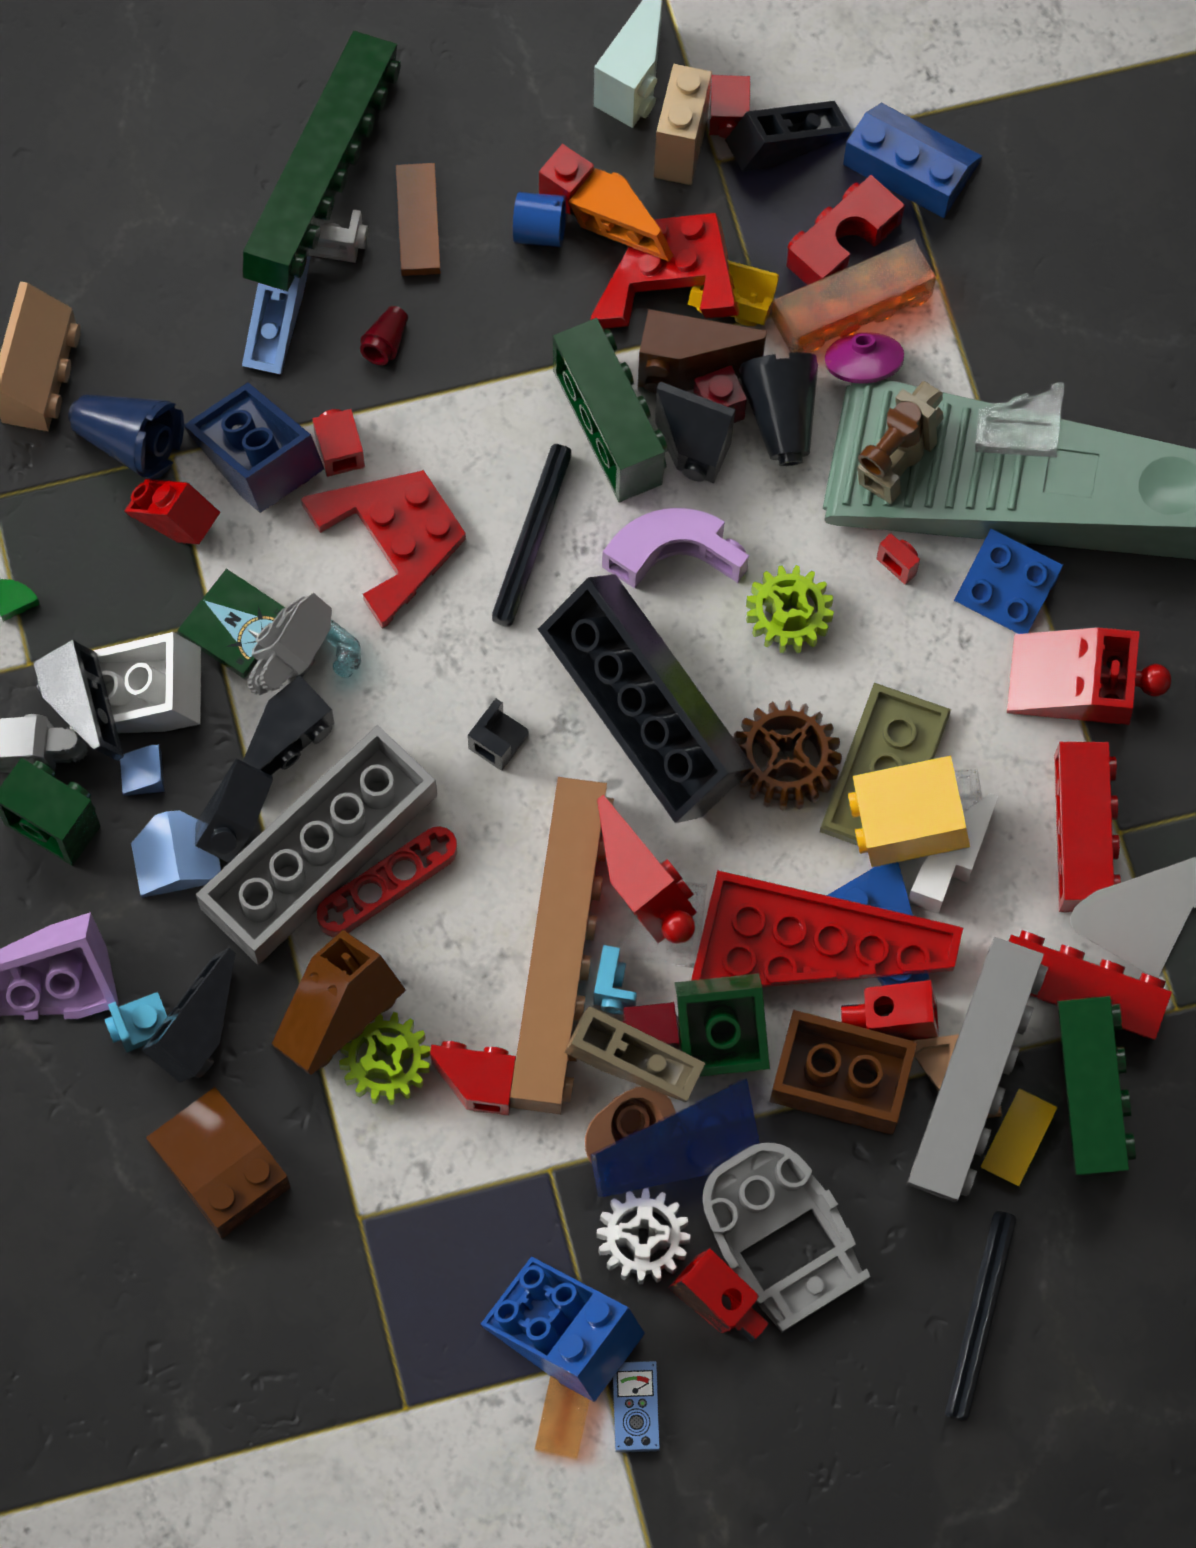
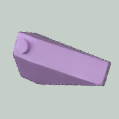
(57, 972)

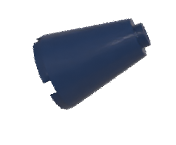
(130, 430)

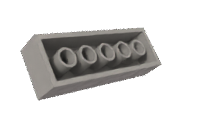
(317, 844)
(975, 1069)

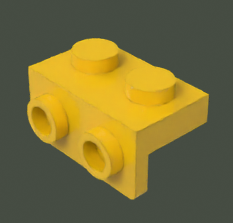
(752, 291)

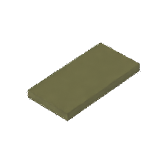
(890, 734)

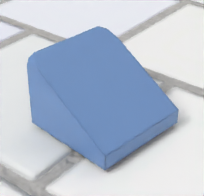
(142, 771)

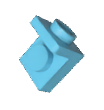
(611, 974)
(135, 1021)

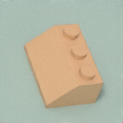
(35, 358)

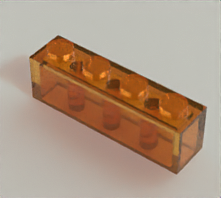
(853, 298)

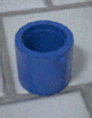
(539, 219)

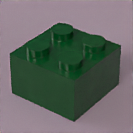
(48, 810)
(723, 1023)

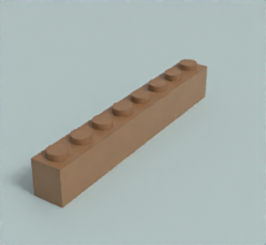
(559, 947)

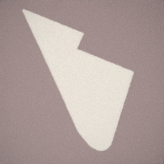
(1140, 916)

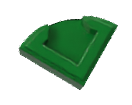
(15, 598)

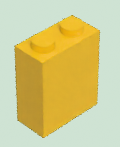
(909, 812)

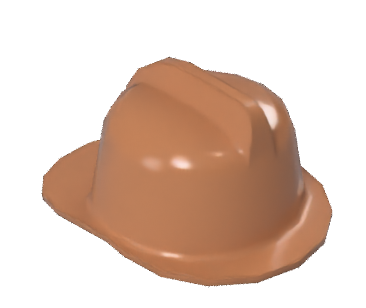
(626, 1115)

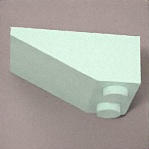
(628, 67)

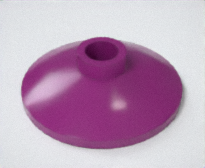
(864, 357)

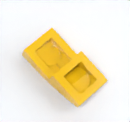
(1019, 1137)

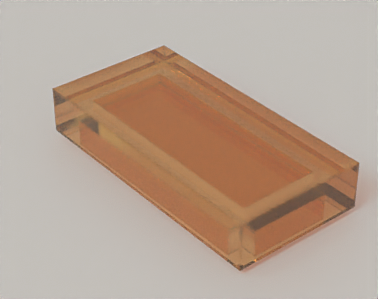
(562, 1421)

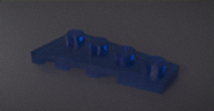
(680, 1144)

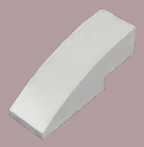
(939, 868)

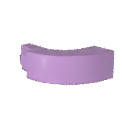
(670, 534)

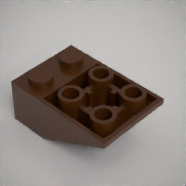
(335, 1001)

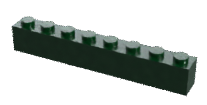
(321, 162)

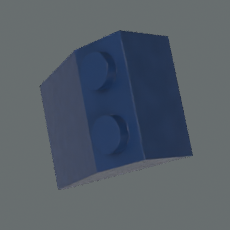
(256, 446)

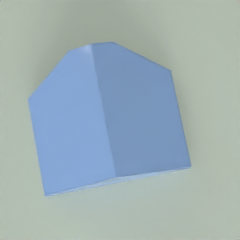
(168, 856)

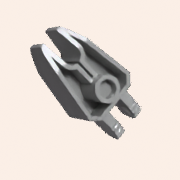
(289, 643)
(37, 740)

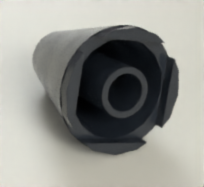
(783, 402)

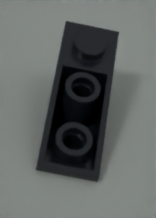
(288, 726)

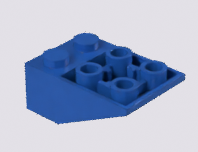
(564, 1327)

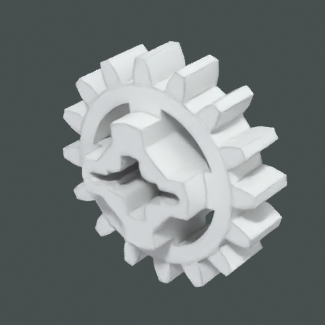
(625, 1236)

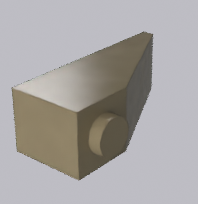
(633, 1055)

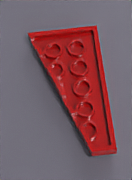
(814, 937)

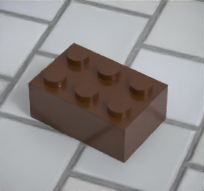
(843, 1072)

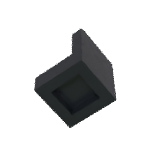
(496, 736)

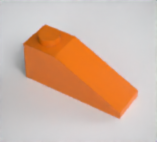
(614, 211)

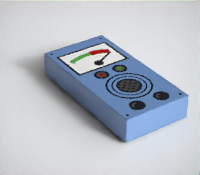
(636, 1407)

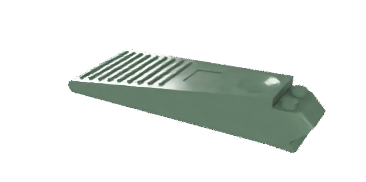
(1096, 495)

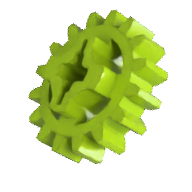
(780, 594)
(398, 1047)

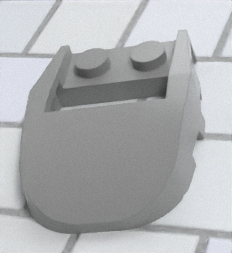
(761, 1194)

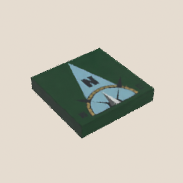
(230, 621)

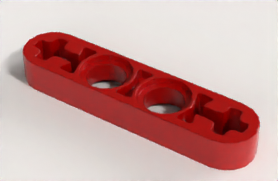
(391, 887)

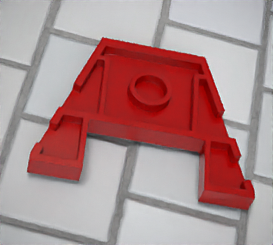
(697, 260)
(408, 526)

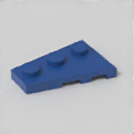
(883, 889)

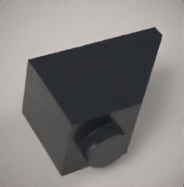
(232, 811)

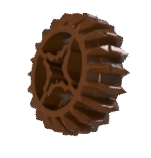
(809, 778)

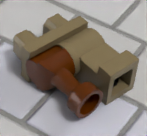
(909, 431)

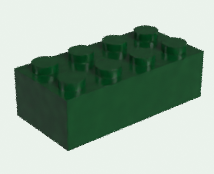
(609, 409)
(1093, 1085)

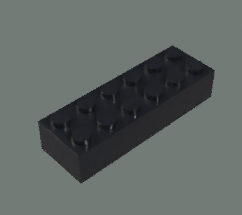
(645, 698)

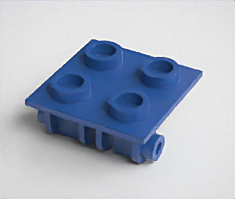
(1008, 582)

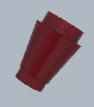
(383, 338)

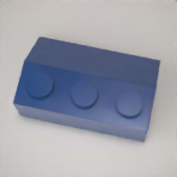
(910, 158)

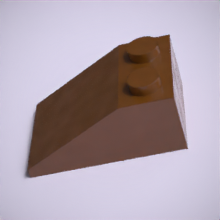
(685, 347)
(219, 1162)

